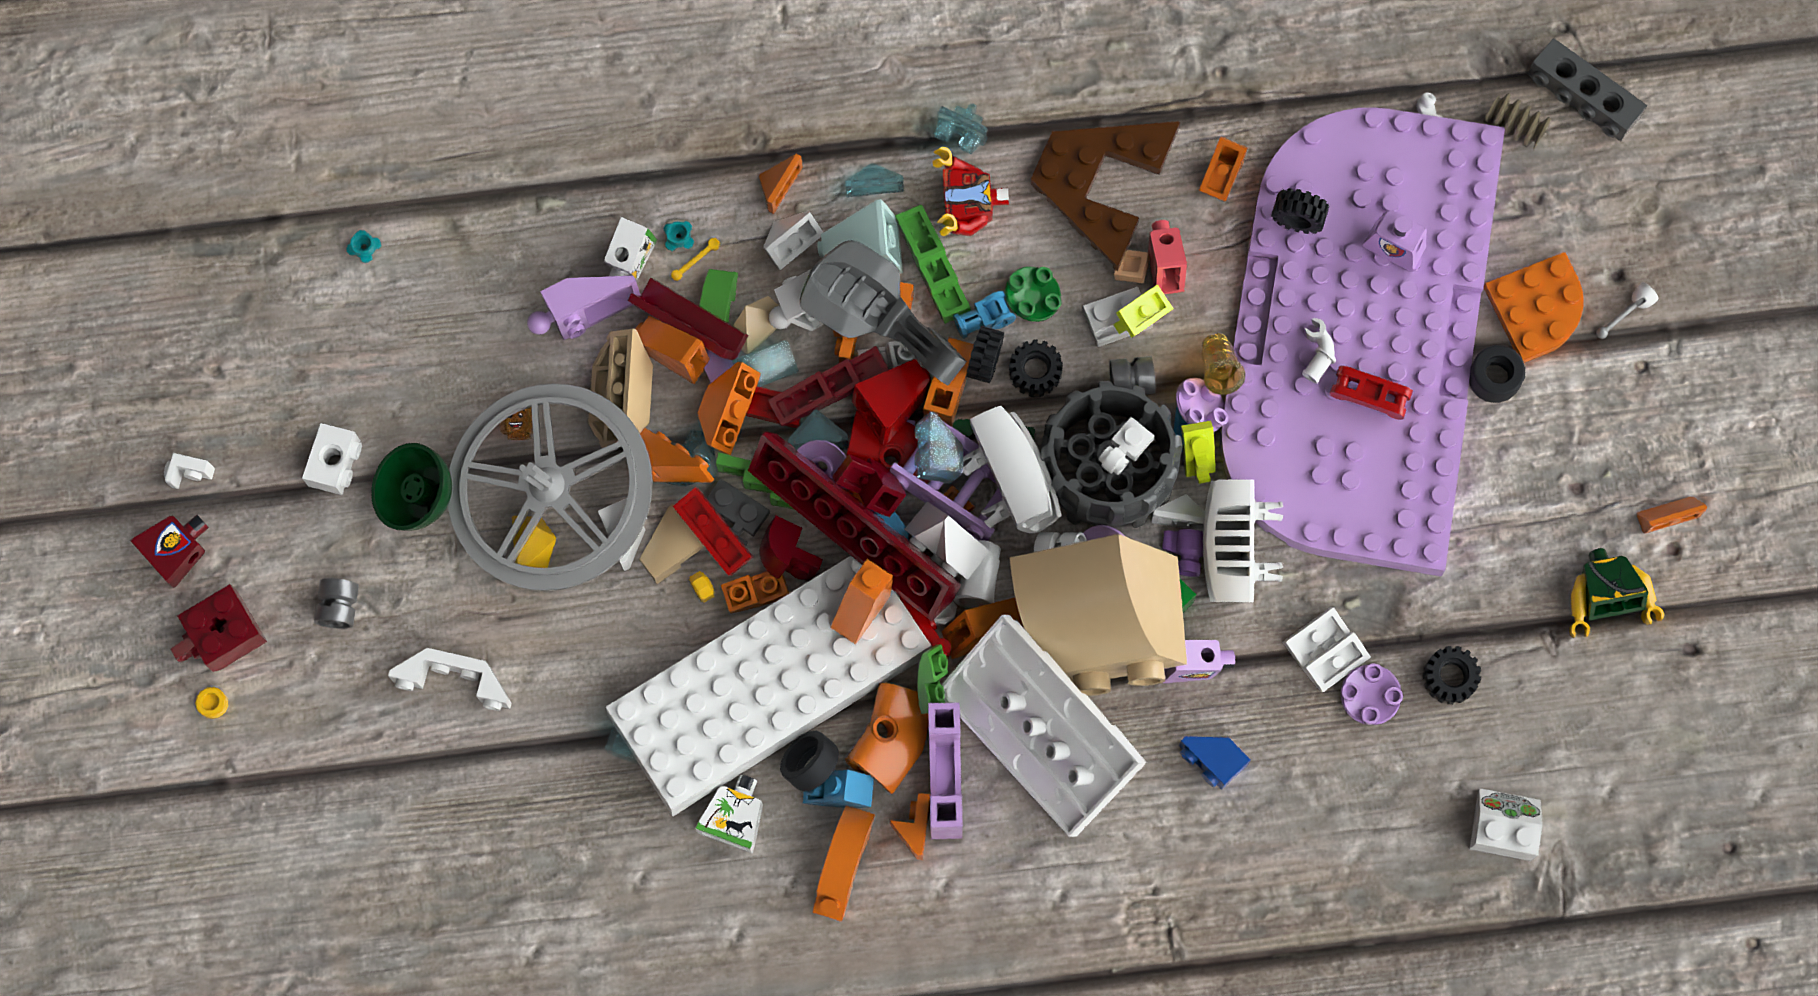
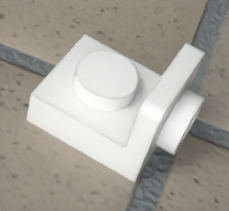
(191, 467)

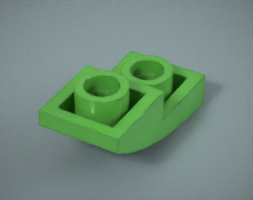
(719, 292)
(932, 667)

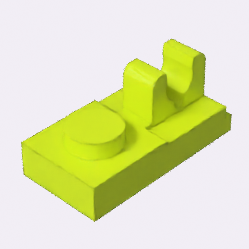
(1142, 311)
(1199, 450)

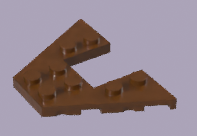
(1070, 168)

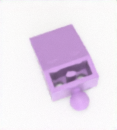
(581, 303)

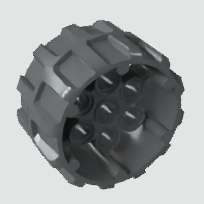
(1095, 407)

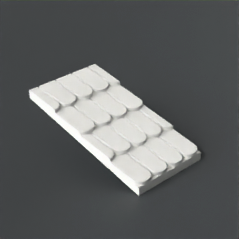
(1041, 726)

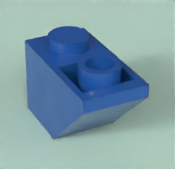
(1216, 757)

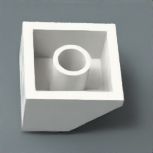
(950, 543)

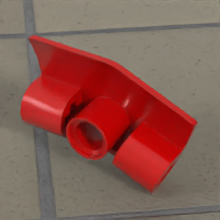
(866, 445)

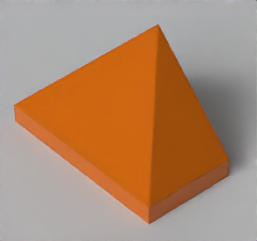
(778, 181)

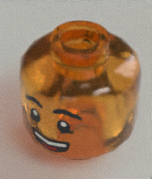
(518, 425)

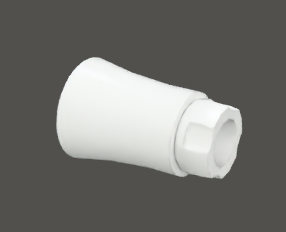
(980, 586)

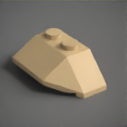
(625, 378)

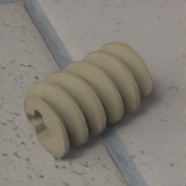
(1517, 120)

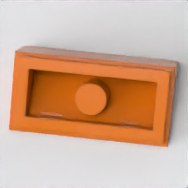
(1670, 514)

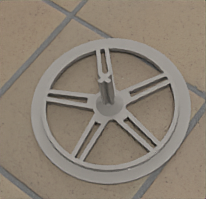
(549, 486)

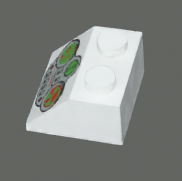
(1507, 825)

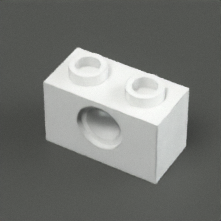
(332, 442)

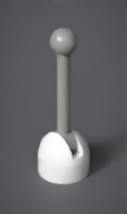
(1642, 297)

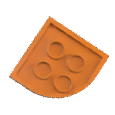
(1538, 305)

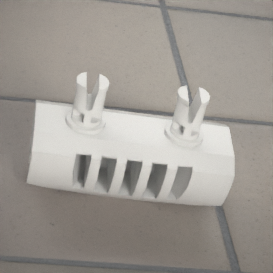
(1016, 469)
(1230, 541)

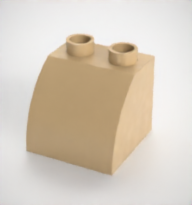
(1103, 610)

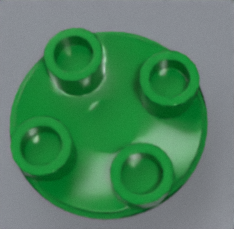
(1033, 293)

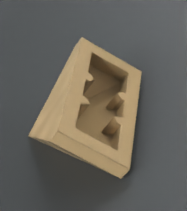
(755, 323)

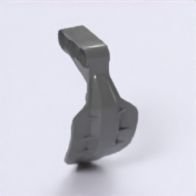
(860, 294)

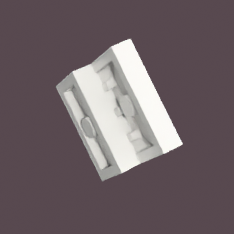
(1326, 649)

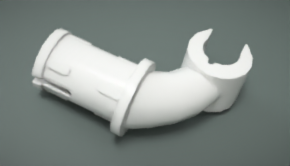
(1324, 352)

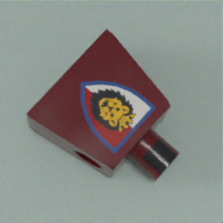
(172, 547)

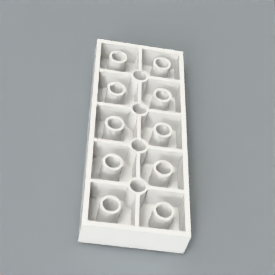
(760, 687)

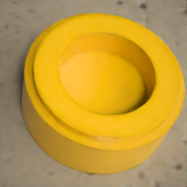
(211, 702)

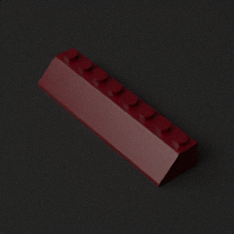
(852, 525)

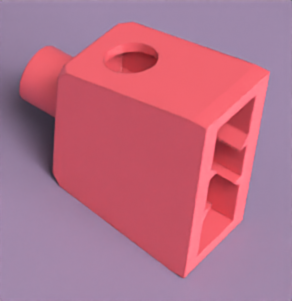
(1167, 257)

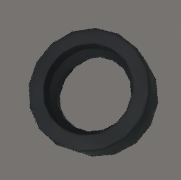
(818, 769)

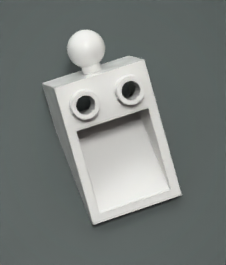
(790, 309)

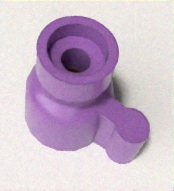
(1187, 544)

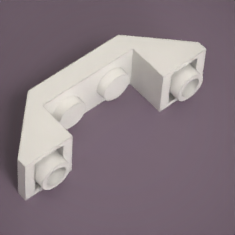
(414, 672)

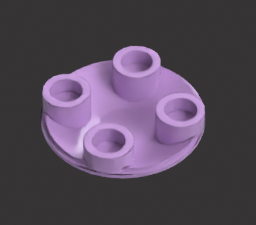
(1199, 404)
(1371, 694)

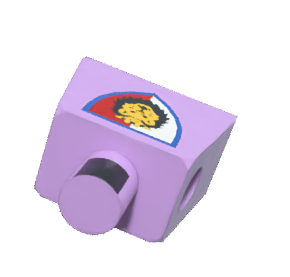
(1397, 239)
(1203, 662)

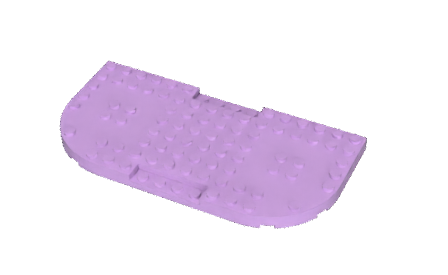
(1345, 472)

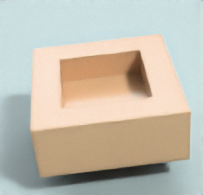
(1133, 267)

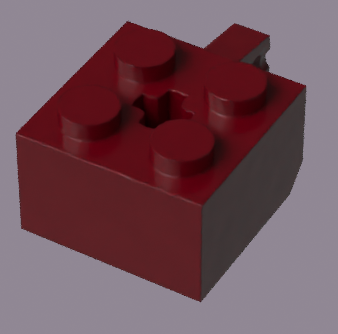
(203, 625)

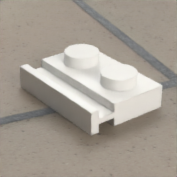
(1102, 316)

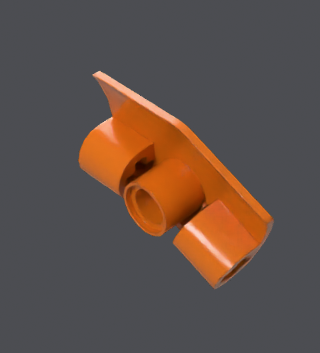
(891, 757)

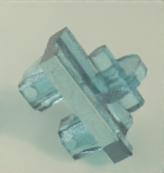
(964, 123)

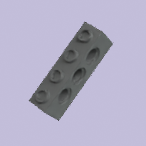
(1583, 75)

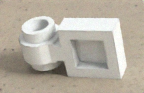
(1129, 441)

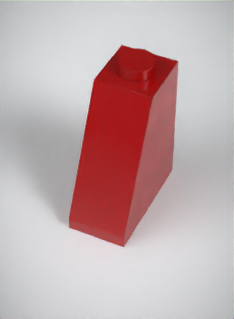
(891, 398)

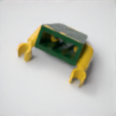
(1611, 589)

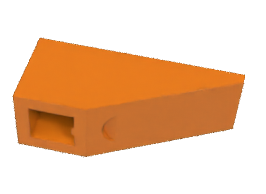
(944, 398)
(673, 462)

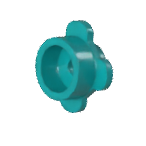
(675, 228)
(362, 237)

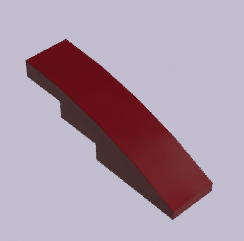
(826, 387)

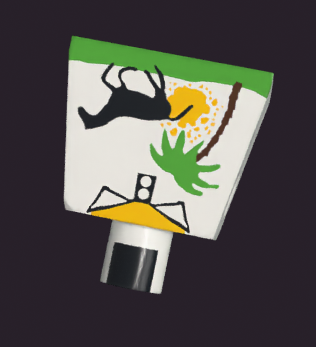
(632, 242)
(733, 815)

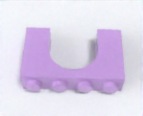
(945, 771)

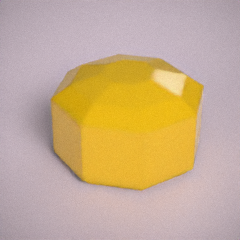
(702, 586)

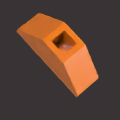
(726, 406)

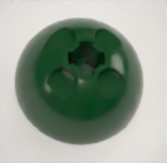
(411, 487)

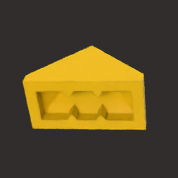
(538, 547)

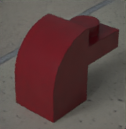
(873, 483)
(780, 552)

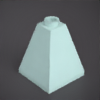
(871, 226)

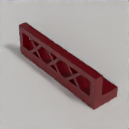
(690, 318)

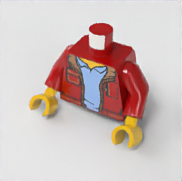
(966, 195)

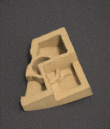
(669, 546)

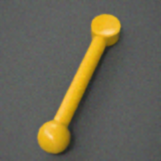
(713, 244)

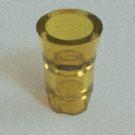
(1221, 367)

